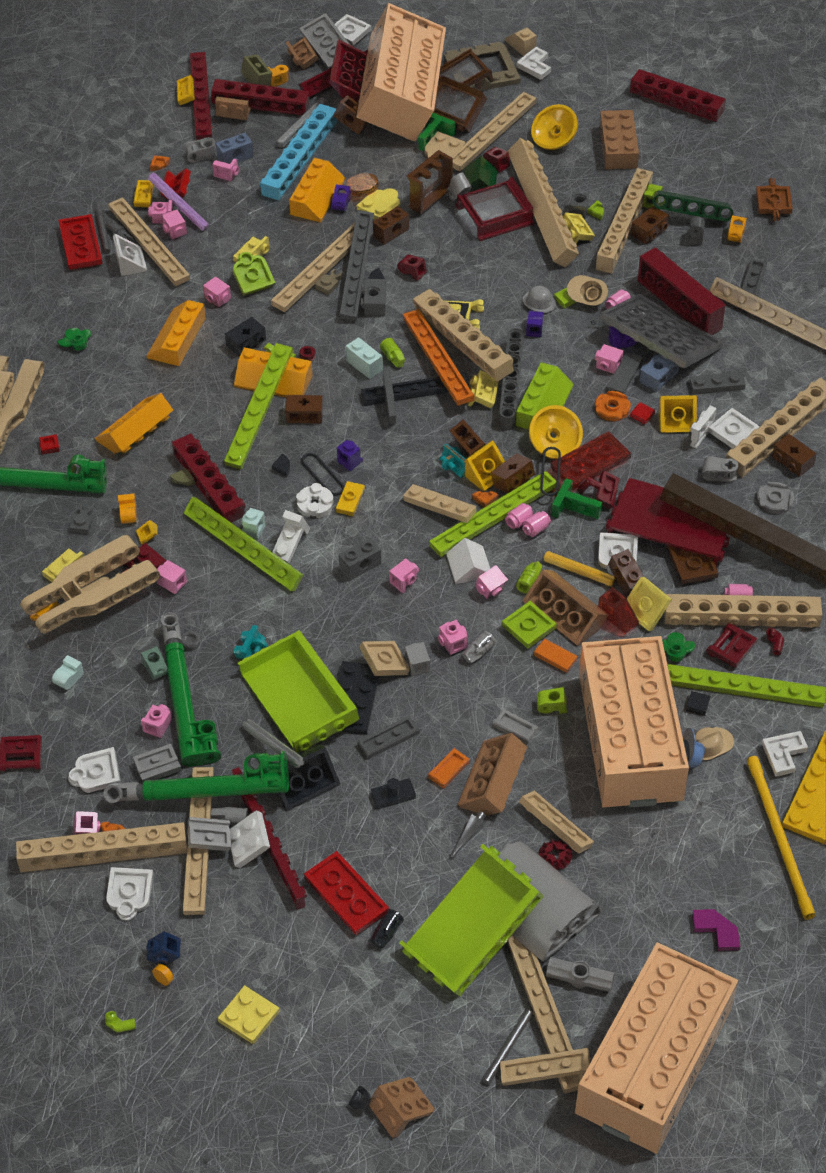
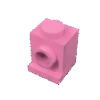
(158, 210)
(403, 575)
(157, 720)

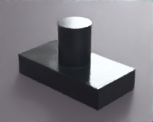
(393, 793)

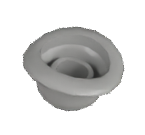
(539, 299)

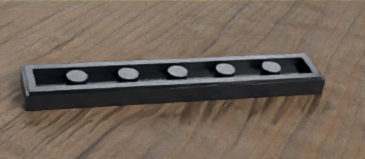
(407, 390)

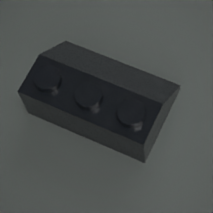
(309, 779)

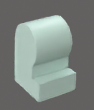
(68, 673)

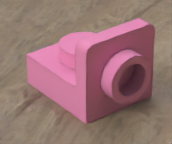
(225, 170)

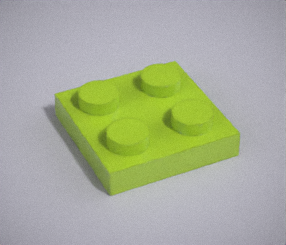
(529, 624)

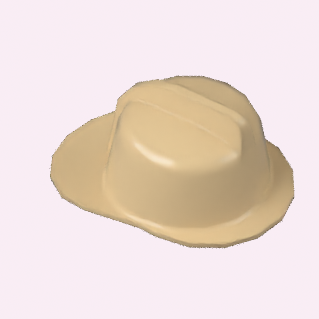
(587, 290)
(715, 740)

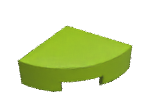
(596, 210)

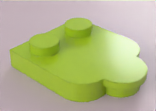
(252, 273)

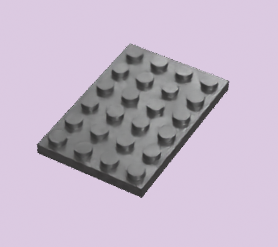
(661, 330)

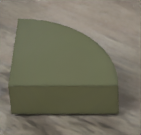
(182, 477)

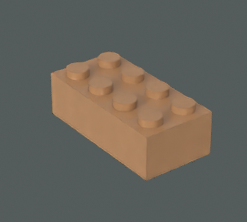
(619, 139)

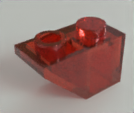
(618, 610)

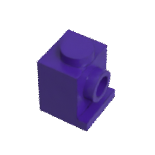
(351, 452)

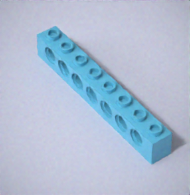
(298, 152)

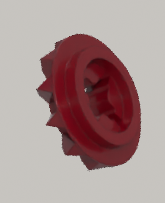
(564, 851)

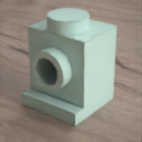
(253, 523)

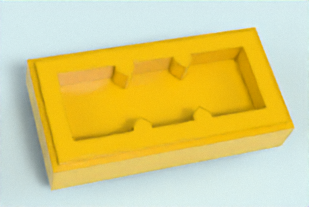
(185, 90)
(143, 193)
(350, 498)

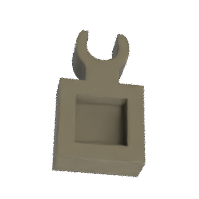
(328, 284)

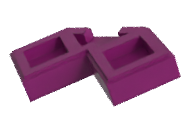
(711, 921)

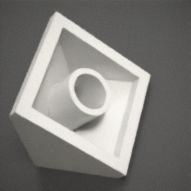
(129, 256)
(467, 561)

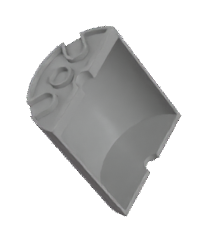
(561, 911)

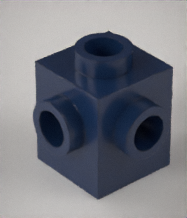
(163, 948)

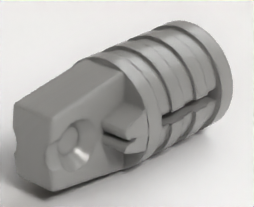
(479, 647)
(230, 814)

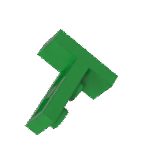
(435, 124)
(575, 502)

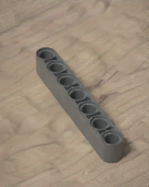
(510, 384)

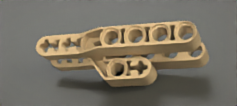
(21, 394)
(97, 595)

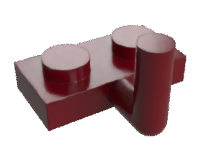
(606, 488)

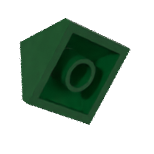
(480, 174)

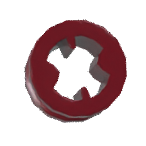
(305, 350)

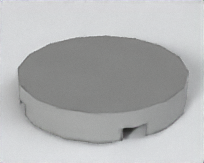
(775, 498)

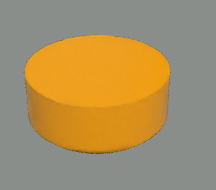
(163, 974)

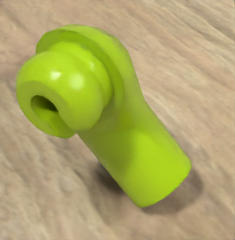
(117, 1024)

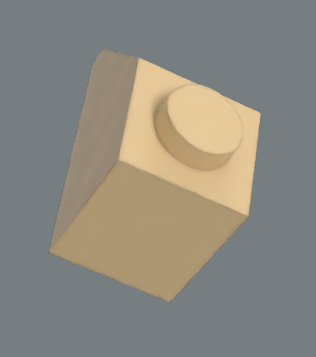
(522, 41)

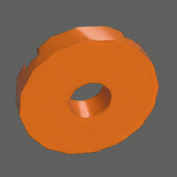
(609, 413)

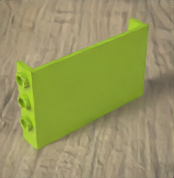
(298, 691)
(473, 921)

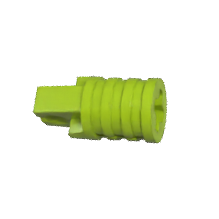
(392, 352)
(528, 577)

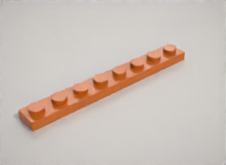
(438, 357)

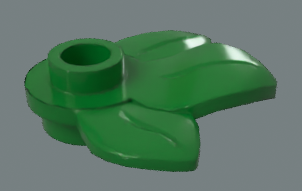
(75, 338)
(677, 647)

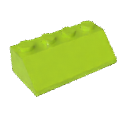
(547, 388)

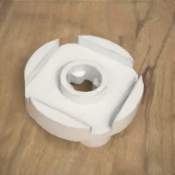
(311, 493)

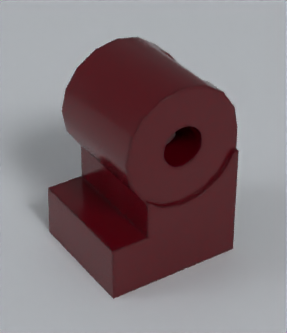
(498, 158)
(412, 265)

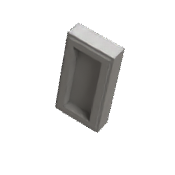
(511, 723)

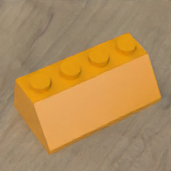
(315, 190)
(178, 333)
(253, 362)
(135, 423)

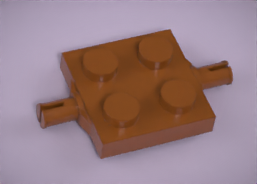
(774, 199)

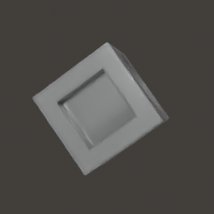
(417, 658)

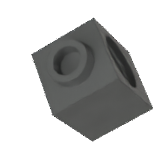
(579, 203)

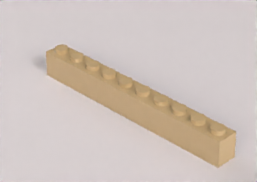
(544, 204)

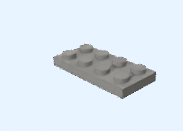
(323, 37)

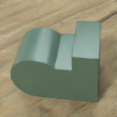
(154, 663)

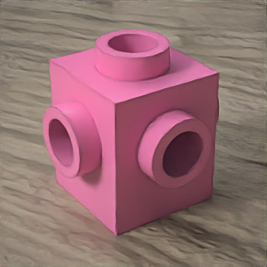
(453, 637)

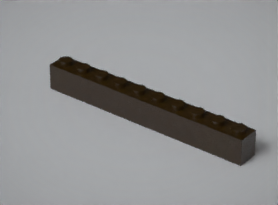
(745, 527)

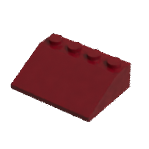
(348, 70)

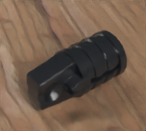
(387, 928)

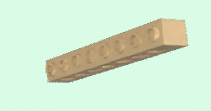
(621, 224)
(464, 335)
(784, 421)
(744, 610)
(101, 847)

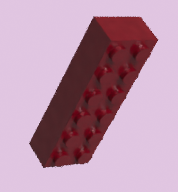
(680, 291)

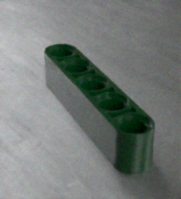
(685, 200)

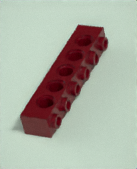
(677, 95)
(262, 96)
(208, 478)

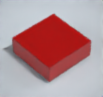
(642, 413)
(49, 444)

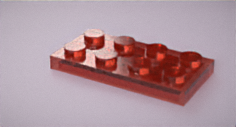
(591, 459)

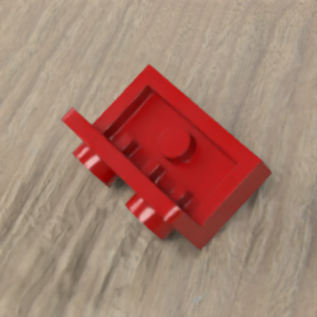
(178, 182)

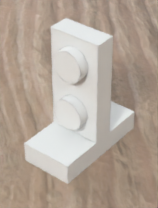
(290, 535)

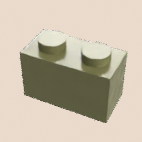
(256, 70)

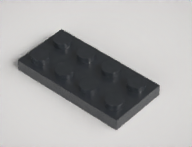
(361, 688)

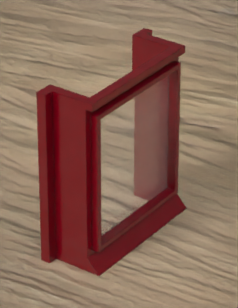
(497, 209)

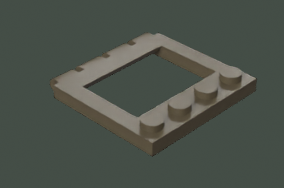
(501, 78)

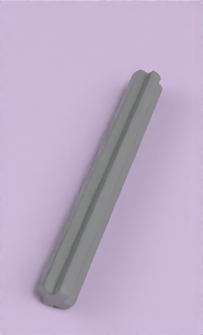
(292, 131)
(272, 742)

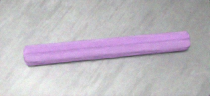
(178, 201)

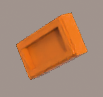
(555, 655)
(449, 768)

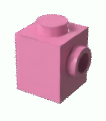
(174, 224)
(217, 292)
(608, 358)
(171, 577)
(491, 582)
(85, 823)

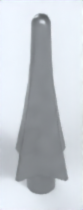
(472, 828)

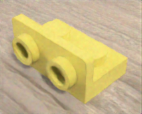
(578, 227)
(255, 247)
(484, 389)
(65, 559)

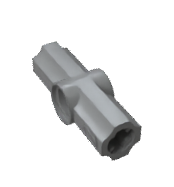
(592, 977)

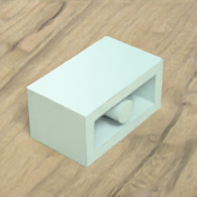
(364, 358)

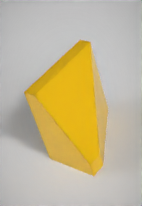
(147, 531)

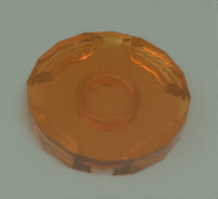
(363, 183)

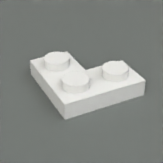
(533, 63)
(779, 750)

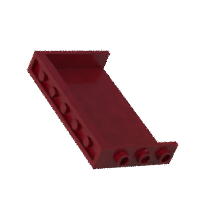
(648, 517)

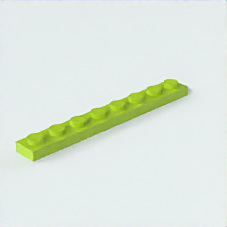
(258, 406)
(492, 514)
(243, 544)
(747, 686)

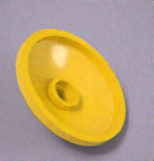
(549, 122)
(562, 423)

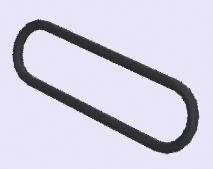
(313, 454)
(558, 471)

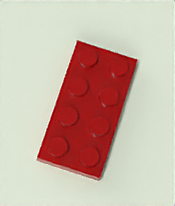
(80, 241)
(346, 892)

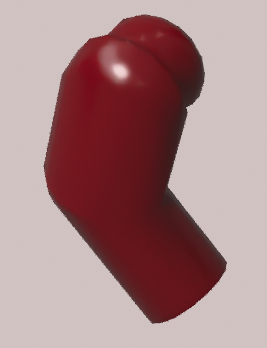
(776, 639)

